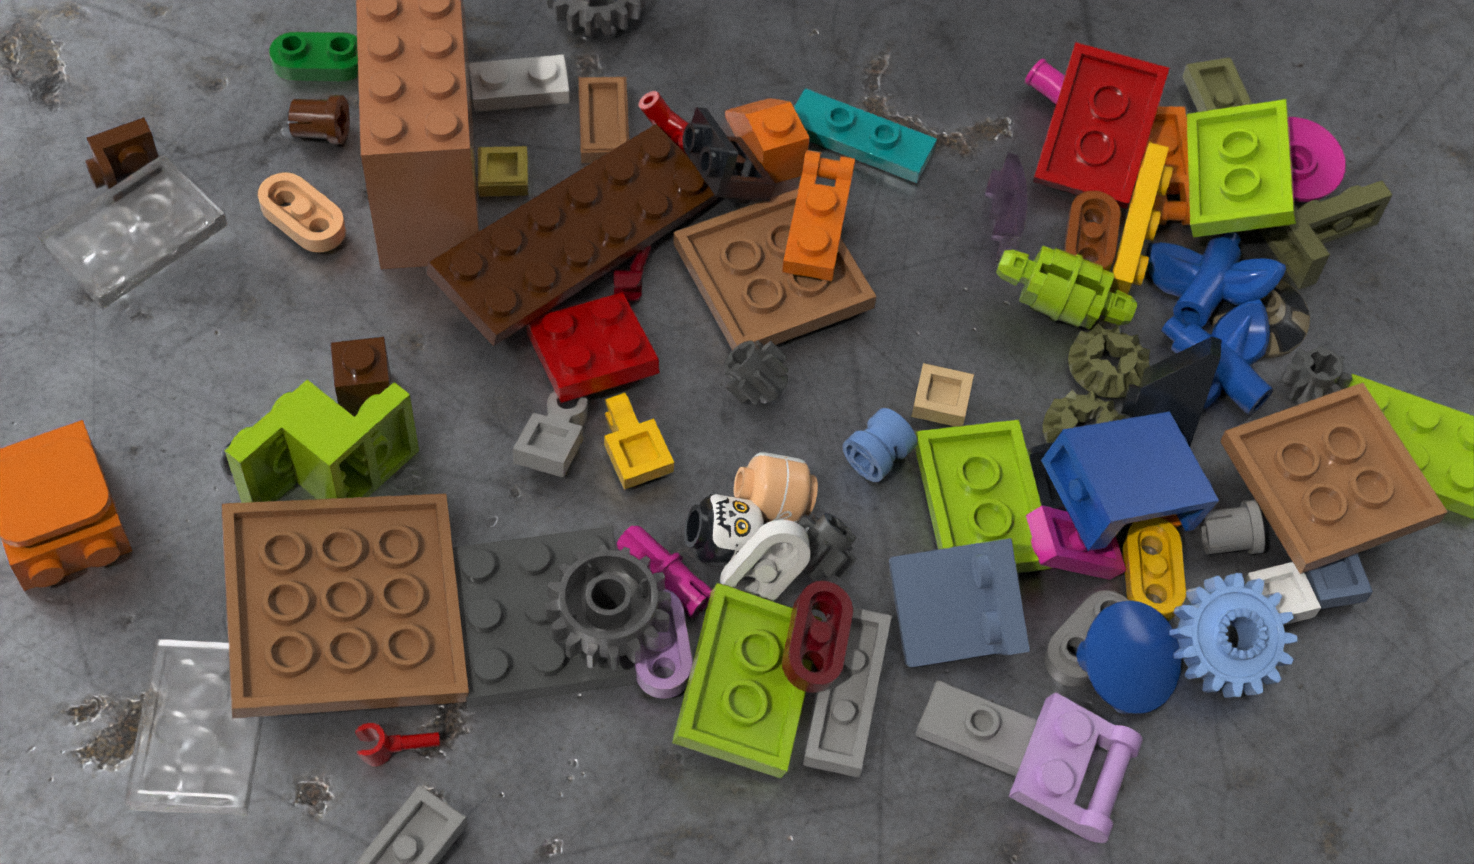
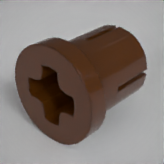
(320, 119)

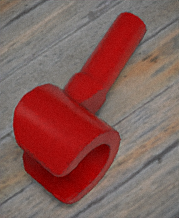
(390, 743)

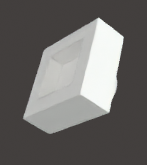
(1294, 587)

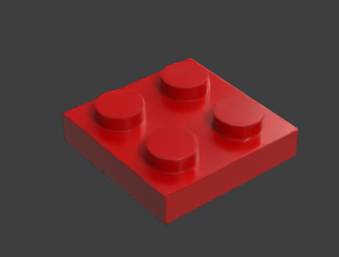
(592, 347)

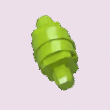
(1066, 287)

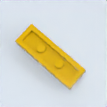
(1141, 219)

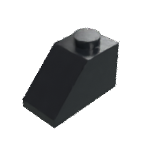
(1177, 386)

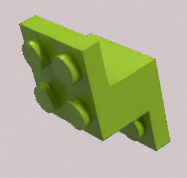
(323, 446)

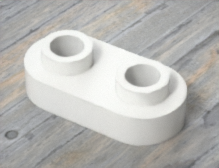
(769, 563)

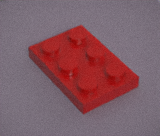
(1101, 123)

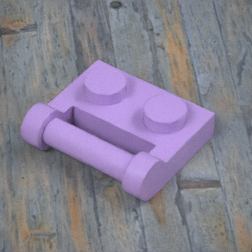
(1058, 761)

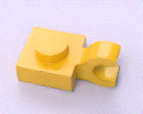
(634, 447)

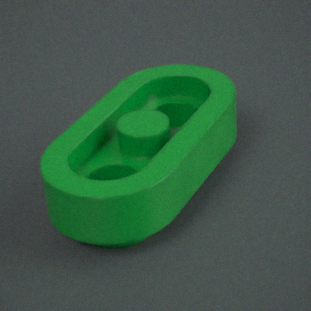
(315, 56)

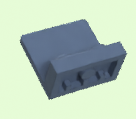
(958, 603)

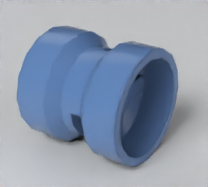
(876, 448)

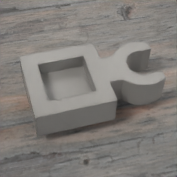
(551, 440)

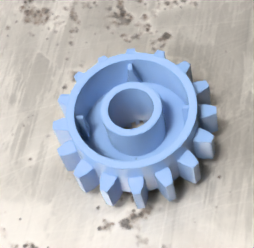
(1259, 629)

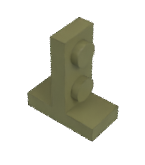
(1319, 222)

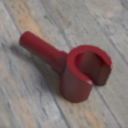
(631, 280)

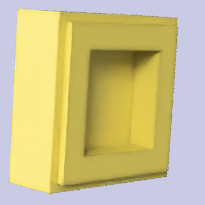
(503, 171)

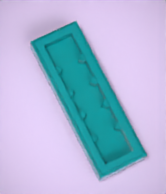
(864, 136)

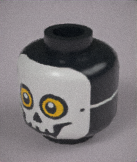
(721, 527)

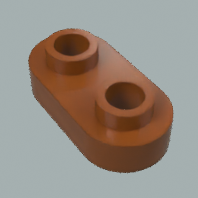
(1095, 239)

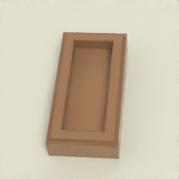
(602, 115)

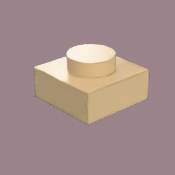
(942, 395)

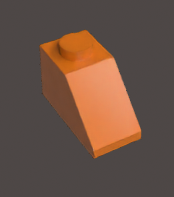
(773, 136)

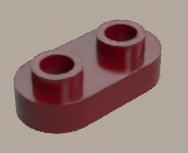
(817, 640)

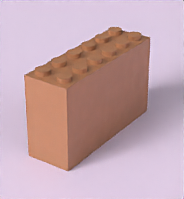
(416, 128)

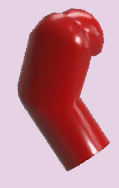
(660, 113)

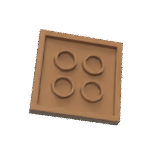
(741, 277)
(1332, 477)

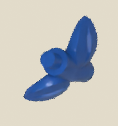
(1210, 277)
(1244, 341)

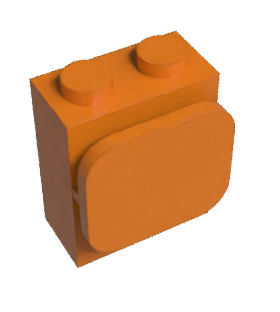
(57, 508)

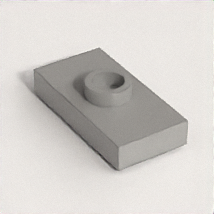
(976, 728)

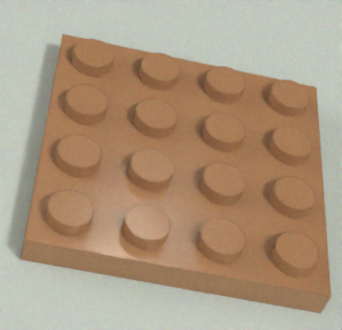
(341, 605)

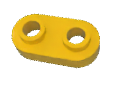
(1157, 573)

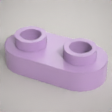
(672, 653)

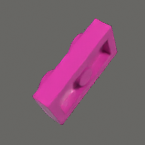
(1061, 547)

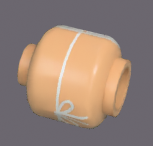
(777, 486)

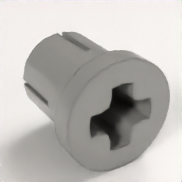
(1233, 529)

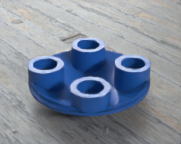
(1131, 657)

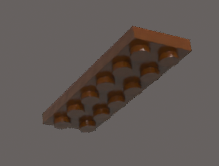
(571, 234)

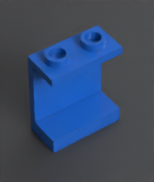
(1127, 475)

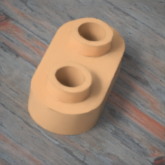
(306, 214)

